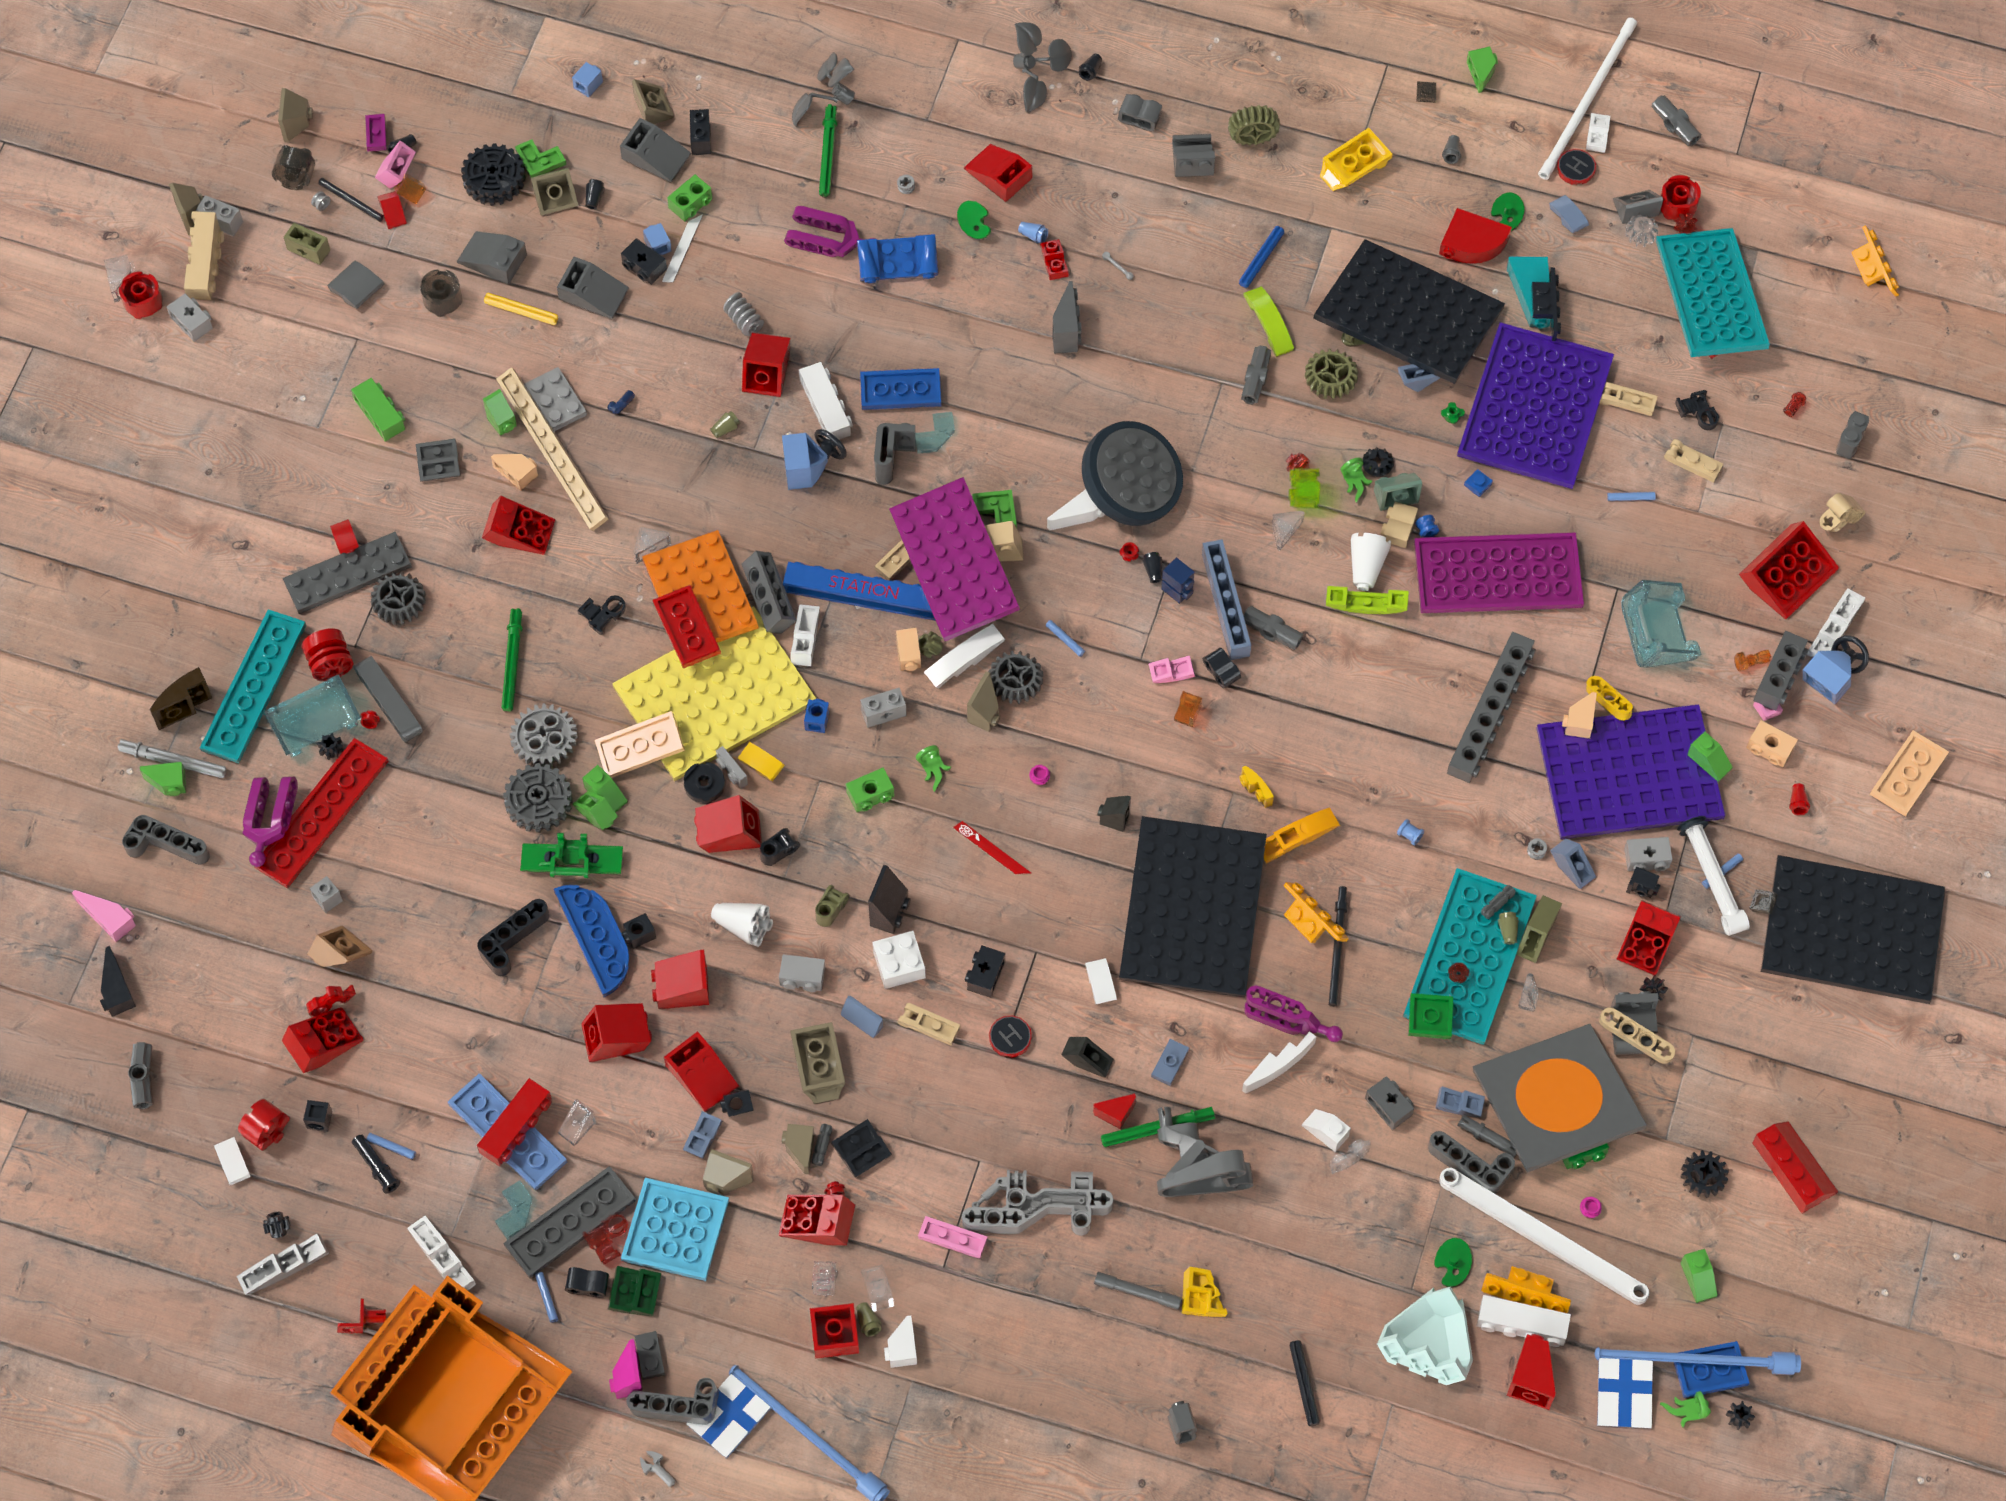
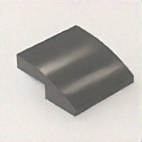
(355, 284)
(437, 460)

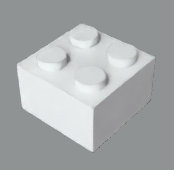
(899, 960)

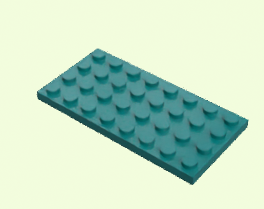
(1712, 292)
(1477, 942)

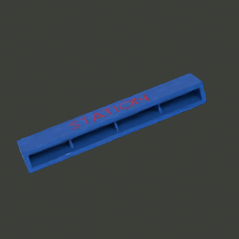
(857, 590)

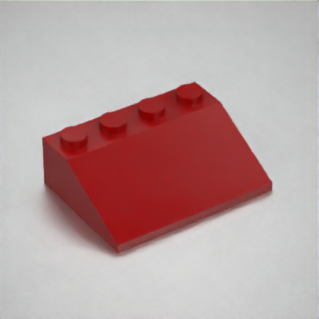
(1789, 569)

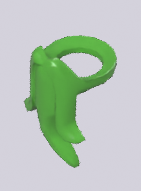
(1353, 476)
(931, 762)
(1692, 1408)

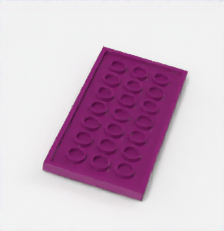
(954, 559)
(1498, 573)

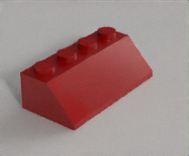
(1794, 1166)

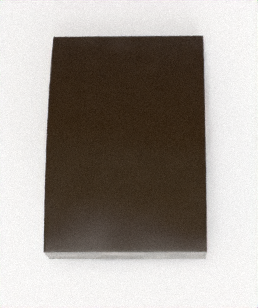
(180, 698)

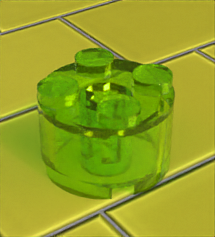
(1305, 488)

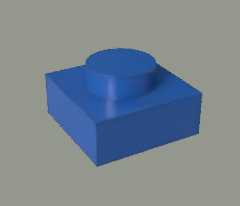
(1478, 483)

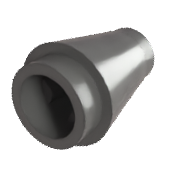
(1452, 150)

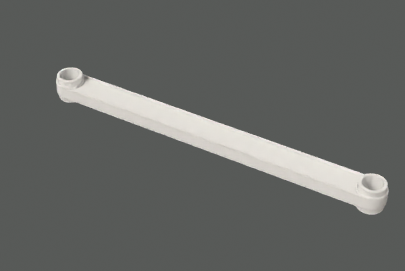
(1544, 1236)

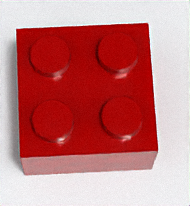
(834, 1330)

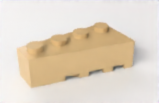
(1006, 541)

